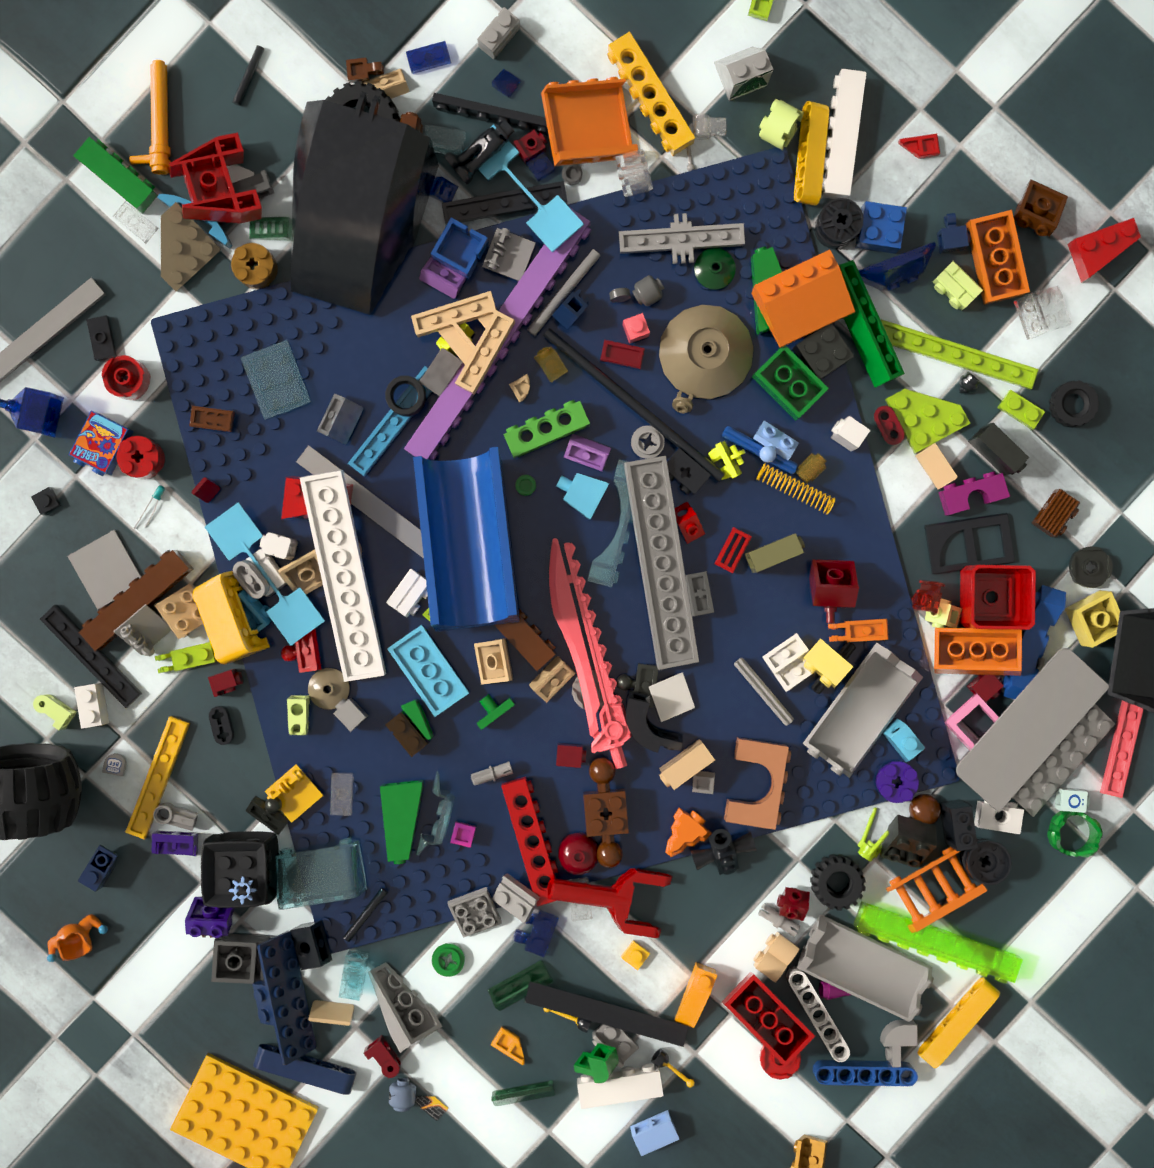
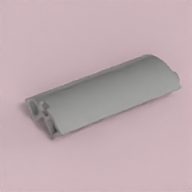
(862, 710)
(865, 968)

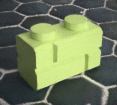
(957, 286)

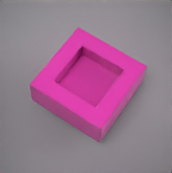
(463, 834)

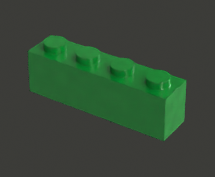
(115, 175)

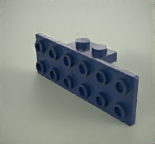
(283, 999)

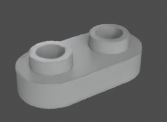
(250, 580)

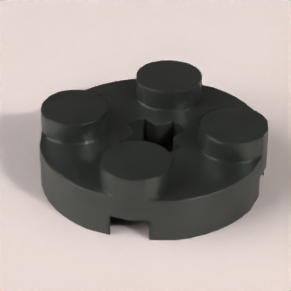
(1099, 575)

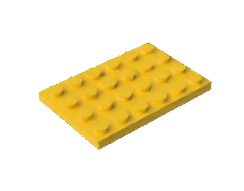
(243, 1116)

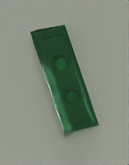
(516, 986)
(523, 1093)

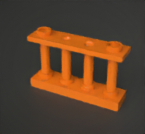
(936, 910)

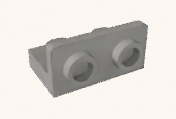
(616, 1038)

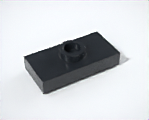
(101, 338)

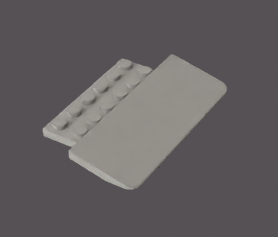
(1039, 736)

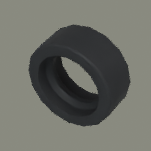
(389, 397)

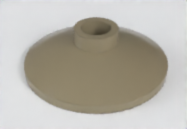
(333, 678)

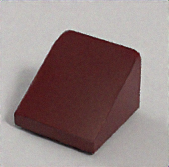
(206, 490)

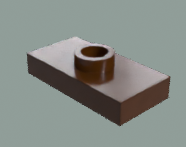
(212, 419)

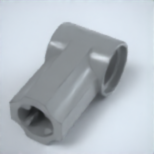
(178, 816)

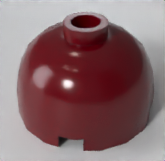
(578, 853)

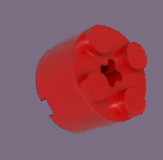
(137, 381)
(131, 449)

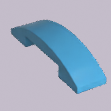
(216, 231)

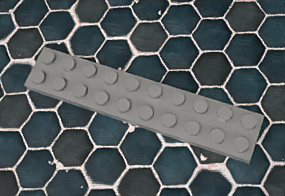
(661, 562)

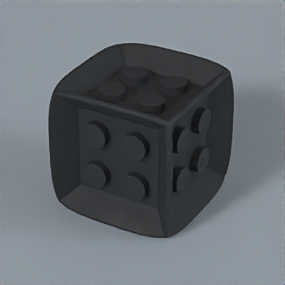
(236, 855)

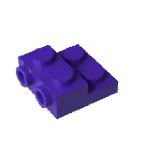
(207, 920)

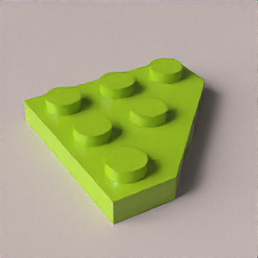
(926, 417)

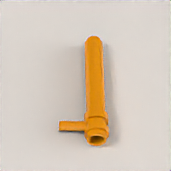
(159, 150)

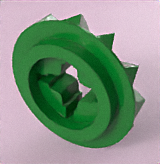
(439, 963)

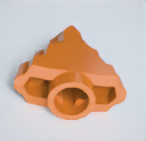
(686, 831)

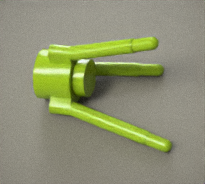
(871, 850)

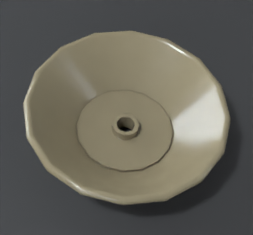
(701, 372)

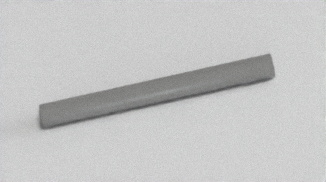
(562, 294)

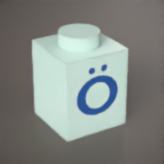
(1072, 800)

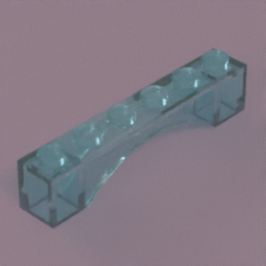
(604, 566)

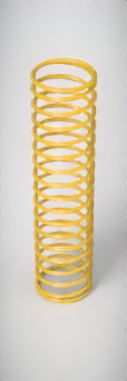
(794, 484)

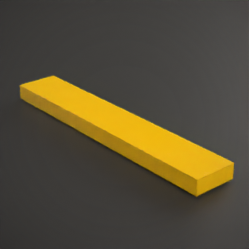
(157, 777)

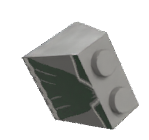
(744, 72)

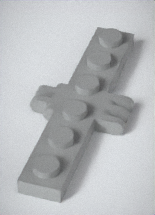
(681, 238)

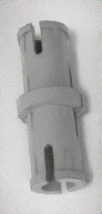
(778, 921)

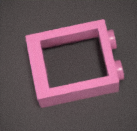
(966, 708)

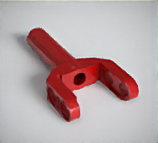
(614, 898)

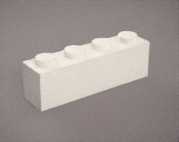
(620, 1087)

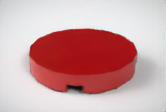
(775, 1068)

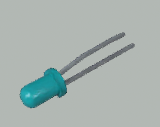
(157, 495)

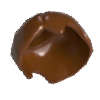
(925, 808)

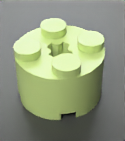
(781, 124)

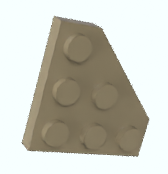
(183, 247)

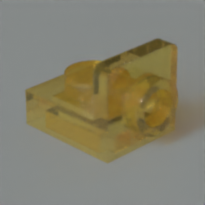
(550, 363)

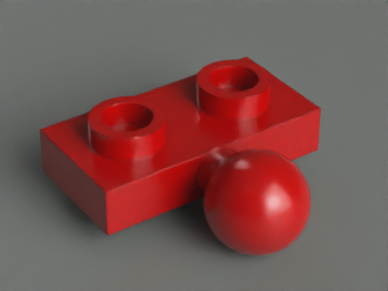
(306, 652)

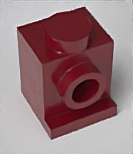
(527, 152)
(225, 681)

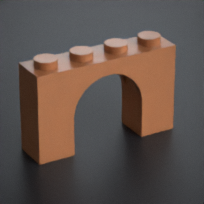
(765, 811)

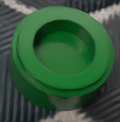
(525, 485)

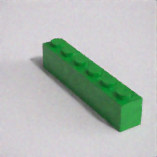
(869, 331)

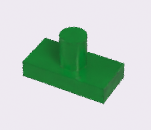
(493, 710)

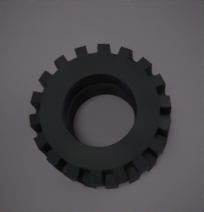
(849, 894)

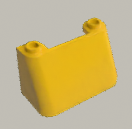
(226, 619)

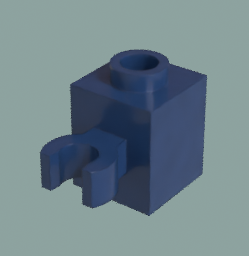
(952, 237)
(570, 309)

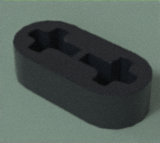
(216, 726)

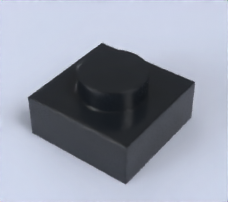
(46, 501)

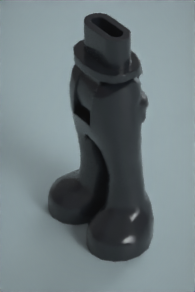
(487, 144)

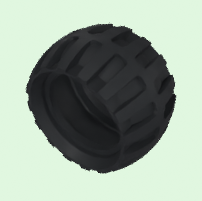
(37, 790)

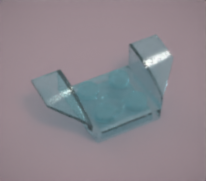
(444, 810)

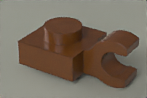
(360, 69)

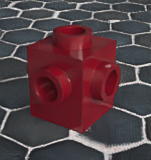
(793, 903)

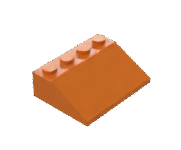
(803, 298)

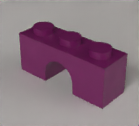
(955, 498)

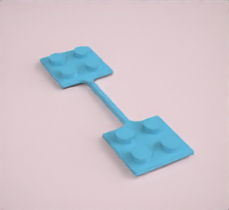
(554, 221)
(293, 613)

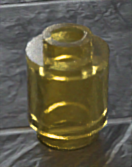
(811, 467)

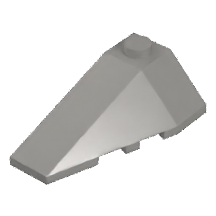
(403, 1011)

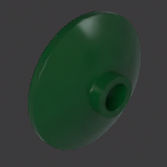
(710, 278)

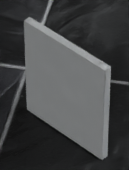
(104, 568)

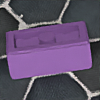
(442, 278)
(587, 452)

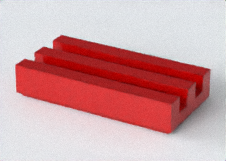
(724, 565)

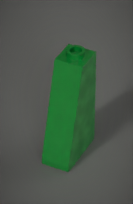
(763, 266)
(400, 817)

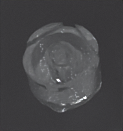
(634, 173)

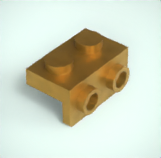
(809, 1152)

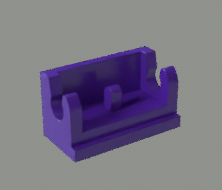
(175, 843)

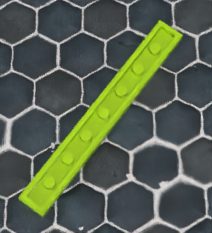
(960, 355)

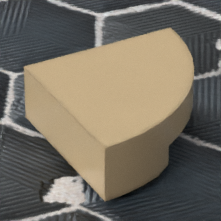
(521, 387)

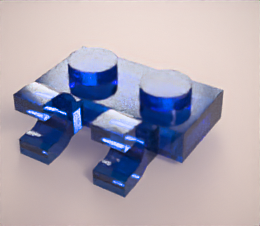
(540, 935)

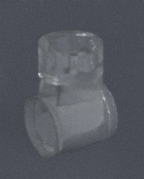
(704, 126)

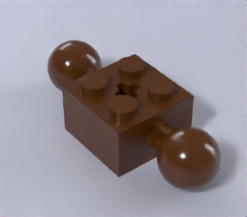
(609, 852)

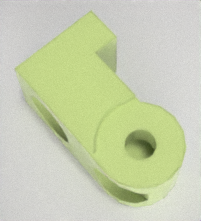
(54, 709)
(298, 714)

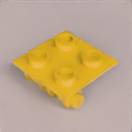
(295, 793)

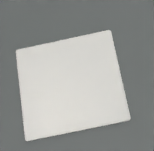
(671, 697)

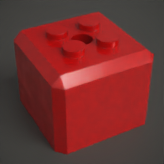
(1013, 591)

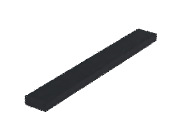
(606, 1014)

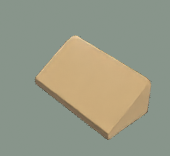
(392, 83)
(936, 466)
(552, 679)
(331, 1012)

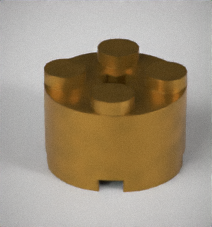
(244, 259)

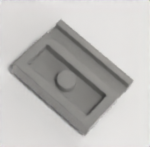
(515, 898)

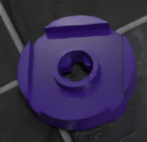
(908, 777)

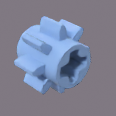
(248, 890)

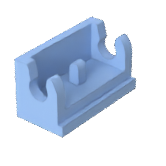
(654, 1133)

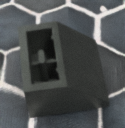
(909, 841)

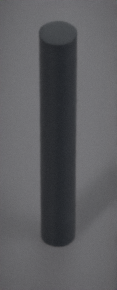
(248, 75)
(365, 914)

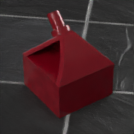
(833, 585)

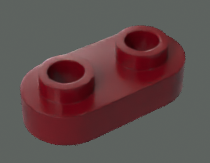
(889, 425)

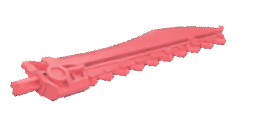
(613, 714)

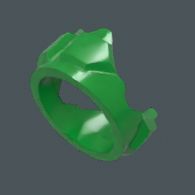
(1090, 846)

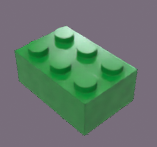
(790, 382)

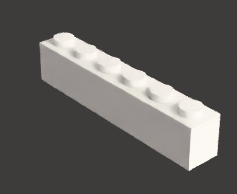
(844, 133)

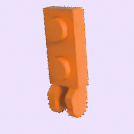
(861, 630)

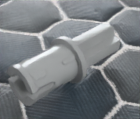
(492, 773)

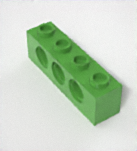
(578, 422)

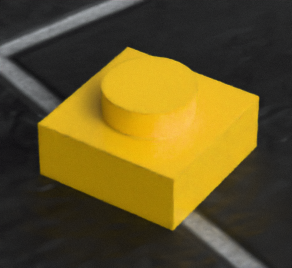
(635, 955)

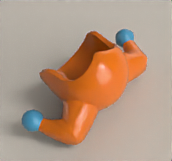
(74, 939)

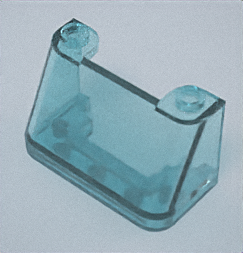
(319, 875)

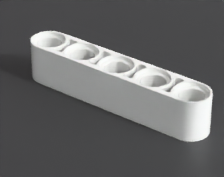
(822, 1022)

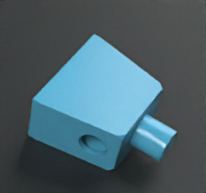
(583, 493)
(903, 740)

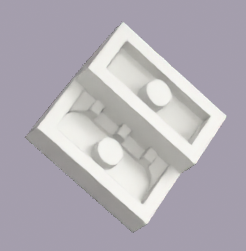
(787, 662)

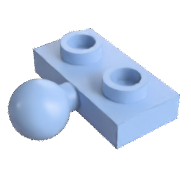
(774, 442)

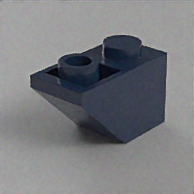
(98, 868)

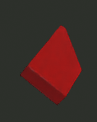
(921, 146)

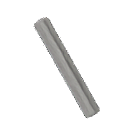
(763, 691)

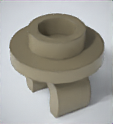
(682, 404)

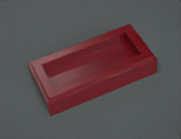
(622, 354)

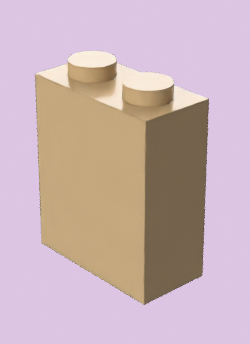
(685, 765)

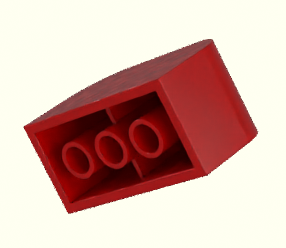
(768, 1019)

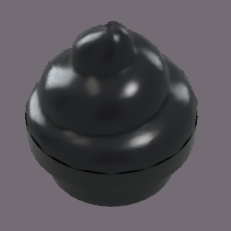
(968, 383)

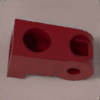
(384, 1056)

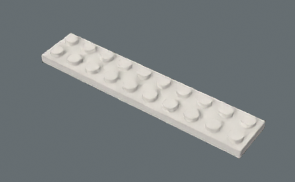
(343, 575)

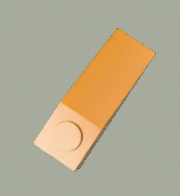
(696, 994)

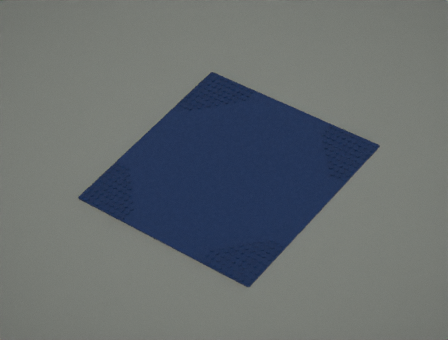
(752, 614)

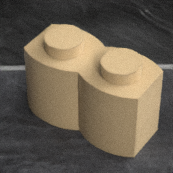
(775, 956)

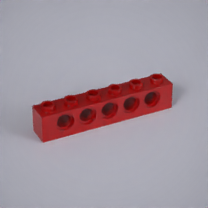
(523, 787)

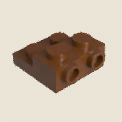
(1040, 208)

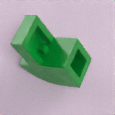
(598, 1063)

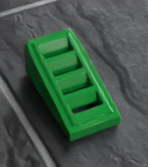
(416, 714)

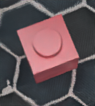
(636, 328)

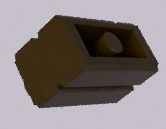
(407, 733)

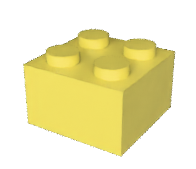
(1094, 618)
(827, 664)

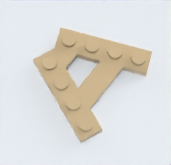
(446, 322)

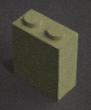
(775, 552)

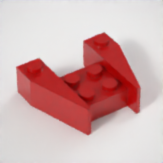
(211, 184)

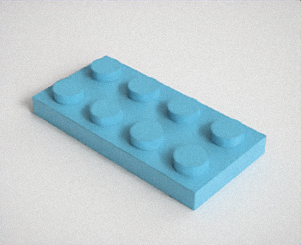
(428, 670)

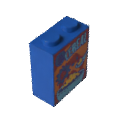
(99, 443)

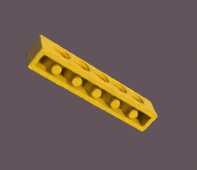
(628, 47)

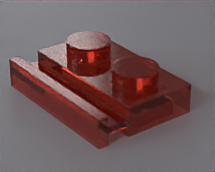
(928, 597)

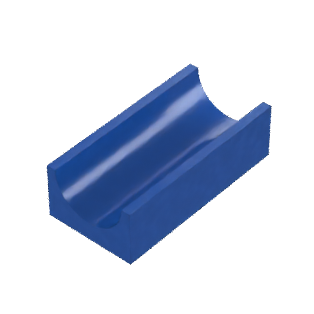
(466, 542)

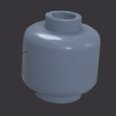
(402, 1095)

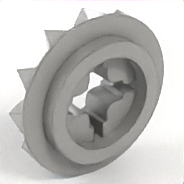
(638, 446)

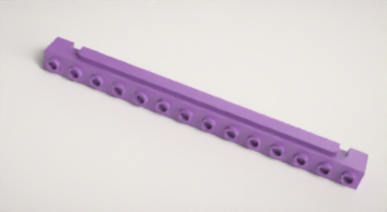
(517, 306)

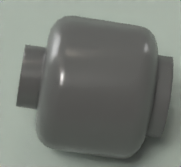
(648, 290)

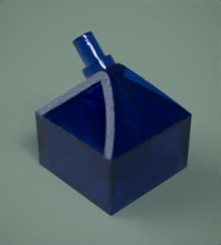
(35, 411)

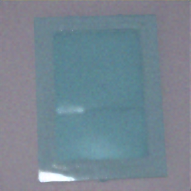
(275, 379)

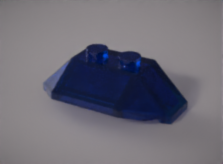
(898, 269)

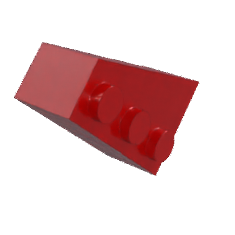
(1100, 247)
(294, 500)

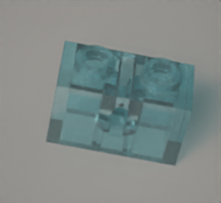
(353, 975)

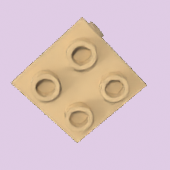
(180, 612)

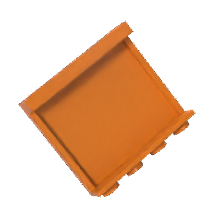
(587, 121)

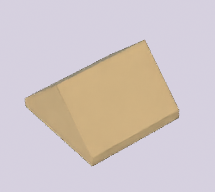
(303, 573)
(493, 661)

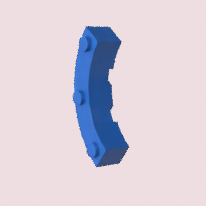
(1048, 608)

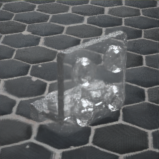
(1042, 312)

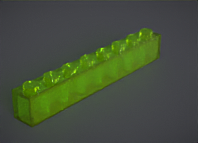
(938, 942)

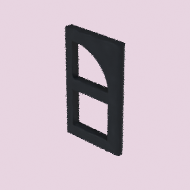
(939, 532)

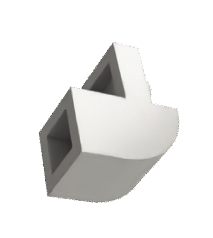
(895, 1035)

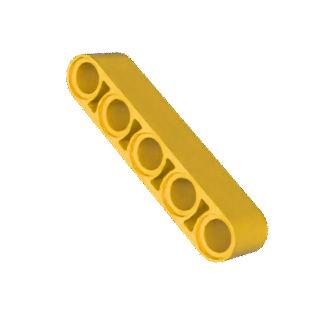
(811, 153)
(958, 1022)

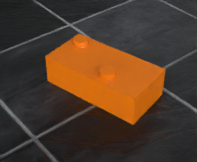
(997, 257)
(978, 651)

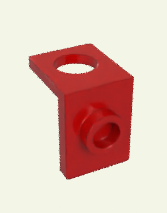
(689, 523)

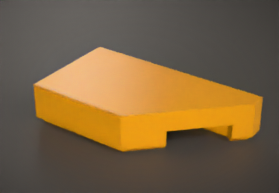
(509, 1044)

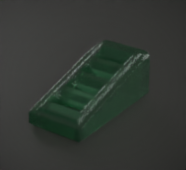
(287, 225)

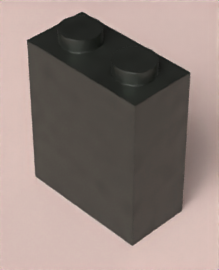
(999, 449)

